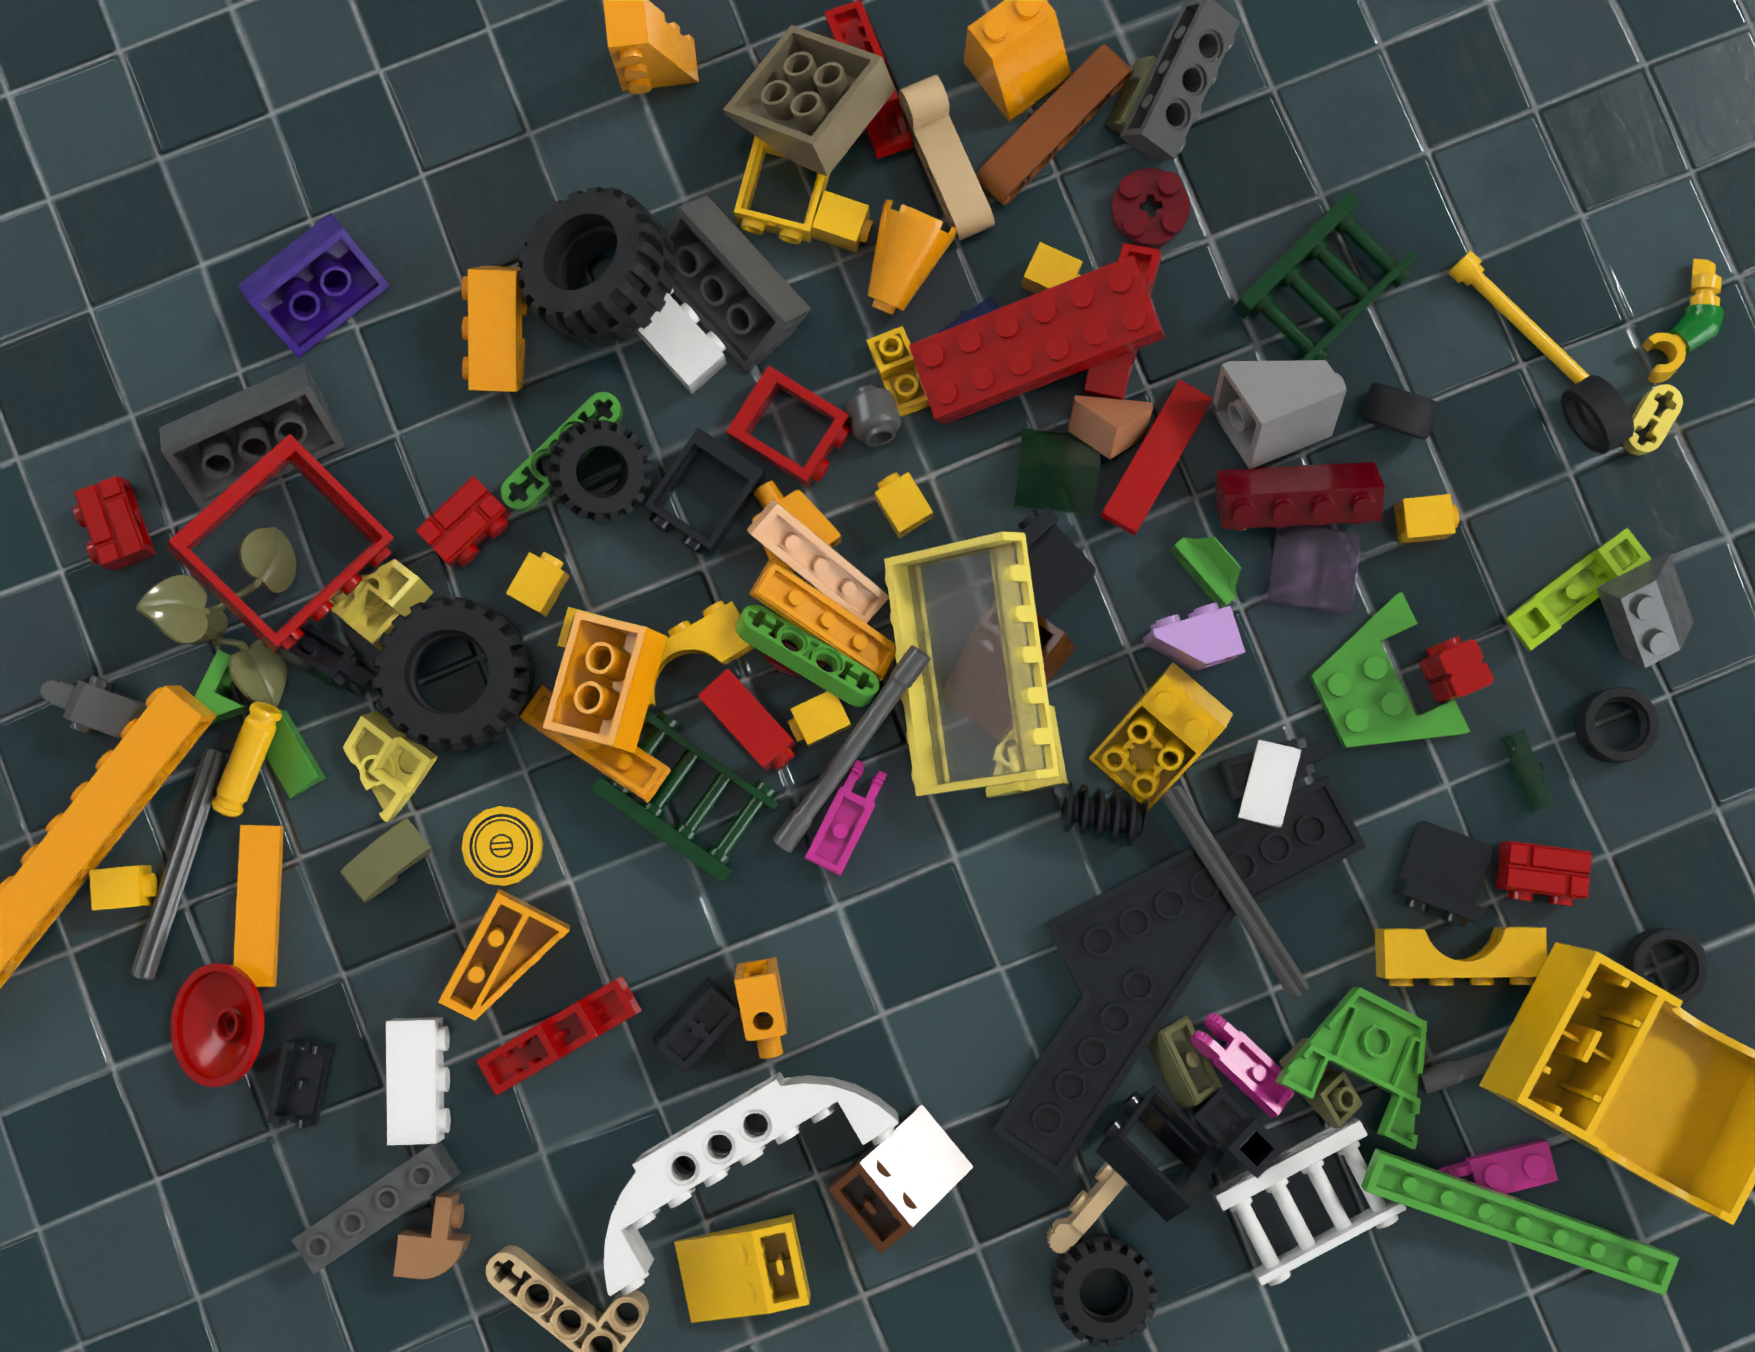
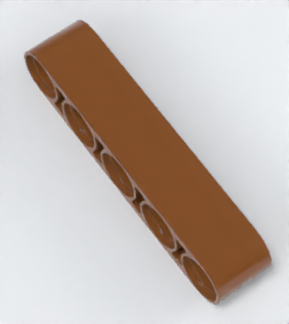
(1054, 124)

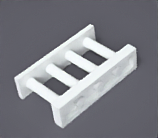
(1308, 1159)

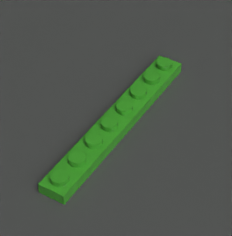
(1519, 1222)

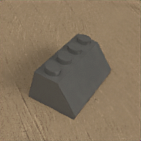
(731, 284)
(231, 435)

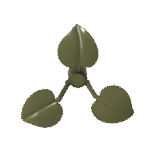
(181, 614)

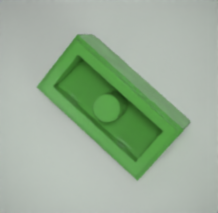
(292, 758)

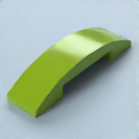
(1575, 589)

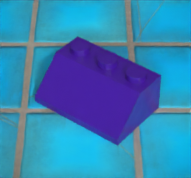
(313, 285)

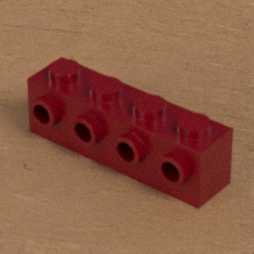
(1299, 495)

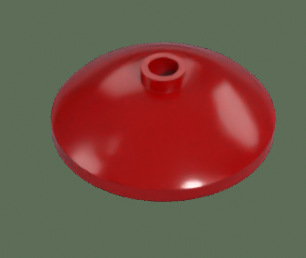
(217, 1025)

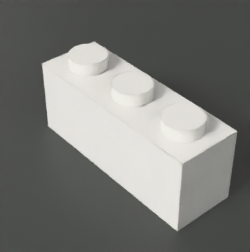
(683, 345)
(416, 1081)

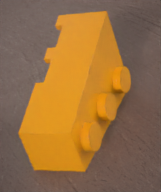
(647, 48)
(493, 329)
(500, 952)

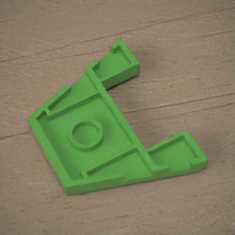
(1366, 694)
(1374, 1044)

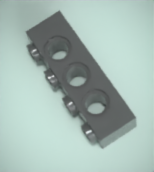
(1190, 53)
(376, 1207)

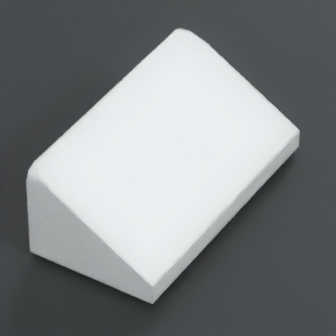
(1269, 783)

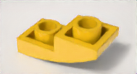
(898, 370)

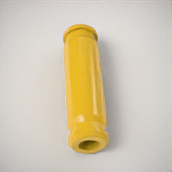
(246, 759)

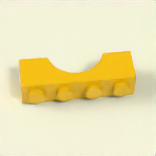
(709, 636)
(1508, 953)

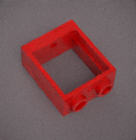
(756, 405)
(748, 721)

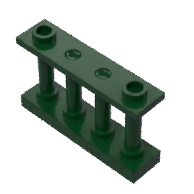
(1315, 246)
(684, 834)

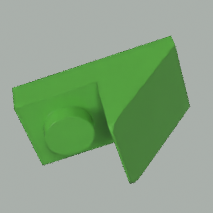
(215, 688)

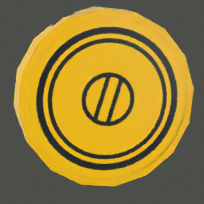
(502, 846)

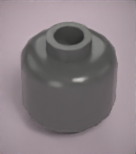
(873, 415)

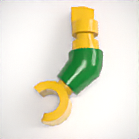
(1697, 326)

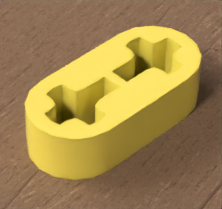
(1659, 424)

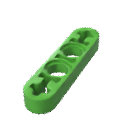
(518, 476)
(809, 652)

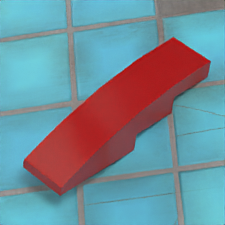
(888, 128)
(1156, 457)
(559, 1035)

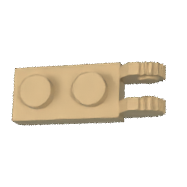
(1085, 1210)

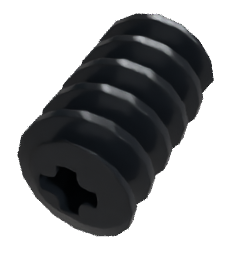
(1103, 814)

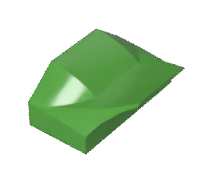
(1210, 567)

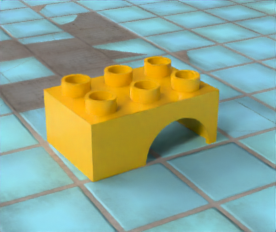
(1633, 1079)

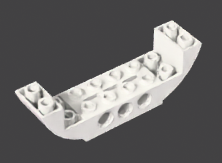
(663, 1181)

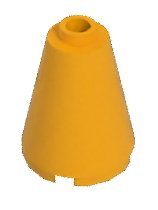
(905, 255)

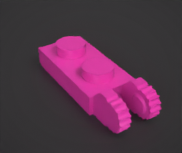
(844, 822)
(1243, 1064)
(1509, 1168)

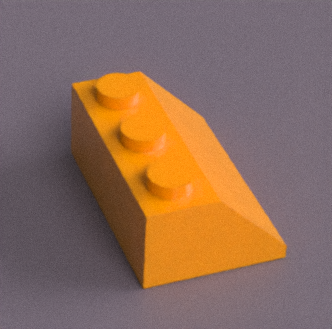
(605, 681)

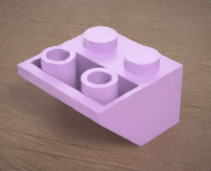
(1201, 640)

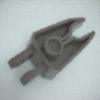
(93, 705)

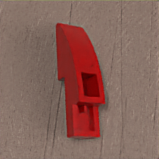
(1112, 377)

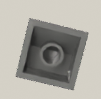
(1647, 611)

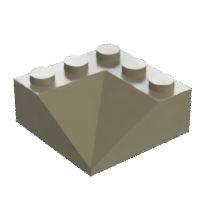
(812, 98)

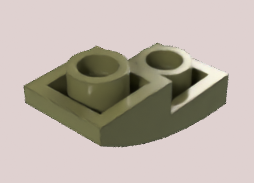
(384, 860)
(1334, 1097)

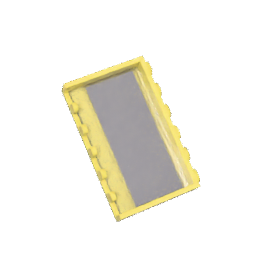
(983, 697)

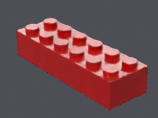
(1037, 340)

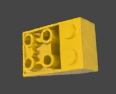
(1161, 735)
(743, 1270)

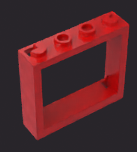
(285, 452)

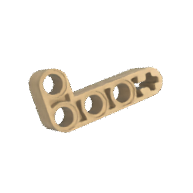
(944, 158)
(563, 1298)

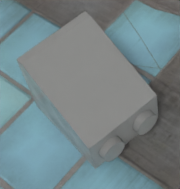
(1277, 406)

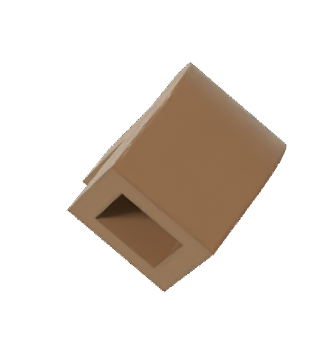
(432, 1252)

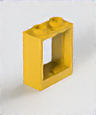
(757, 222)

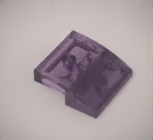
(1314, 568)

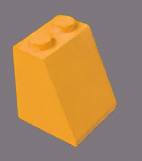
(1017, 54)

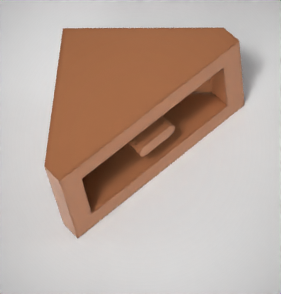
(1109, 423)

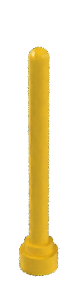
(1470, 272)

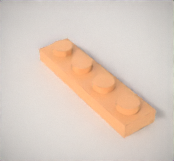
(817, 561)

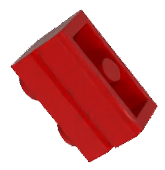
(464, 523)
(113, 524)
(1455, 669)
(1543, 871)

